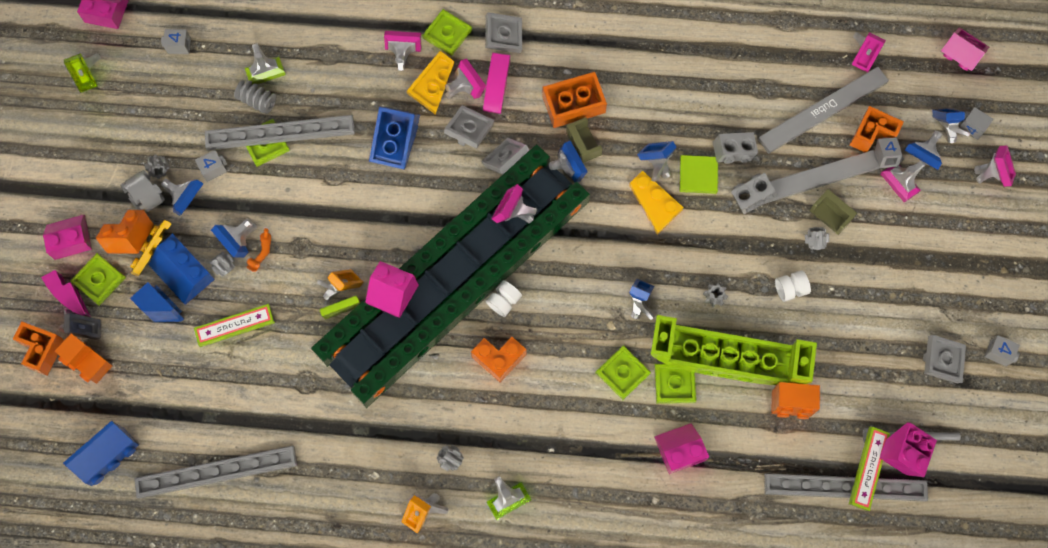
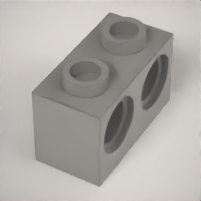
(734, 143)
(756, 197)

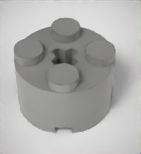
(142, 192)

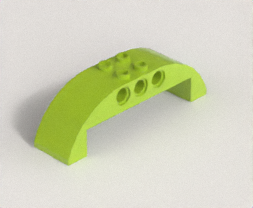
(732, 355)

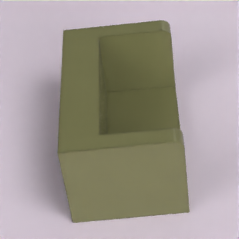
(583, 140)
(833, 212)

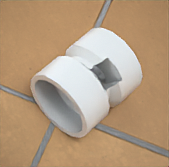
(792, 286)
(502, 300)

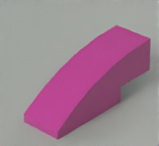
(496, 83)
(65, 293)

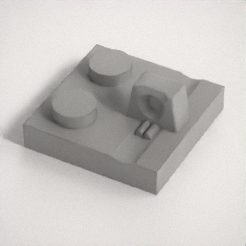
(503, 32)
(469, 127)
(505, 155)
(944, 359)

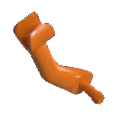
(254, 264)

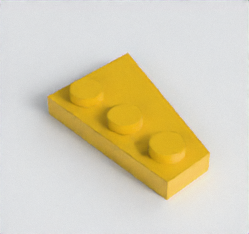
(431, 82)
(656, 202)
(157, 233)

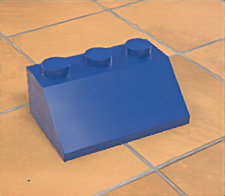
(179, 269)
(101, 454)

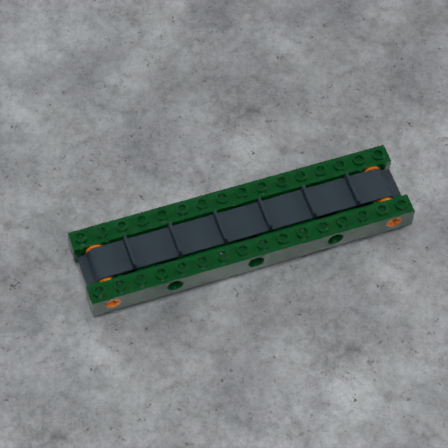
(453, 278)

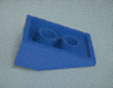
(393, 137)

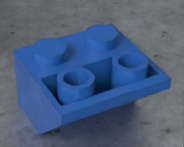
(156, 304)

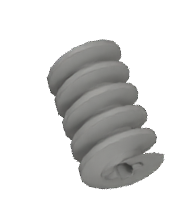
(255, 97)

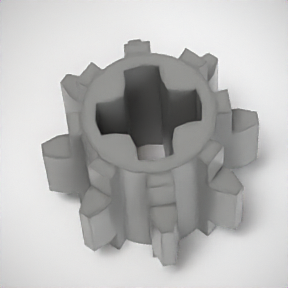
(156, 166)
(817, 238)
(222, 264)
(720, 293)
(450, 457)

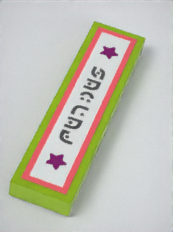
(234, 325)
(868, 469)

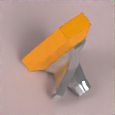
(339, 282)
(419, 509)

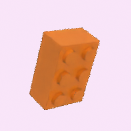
(574, 99)

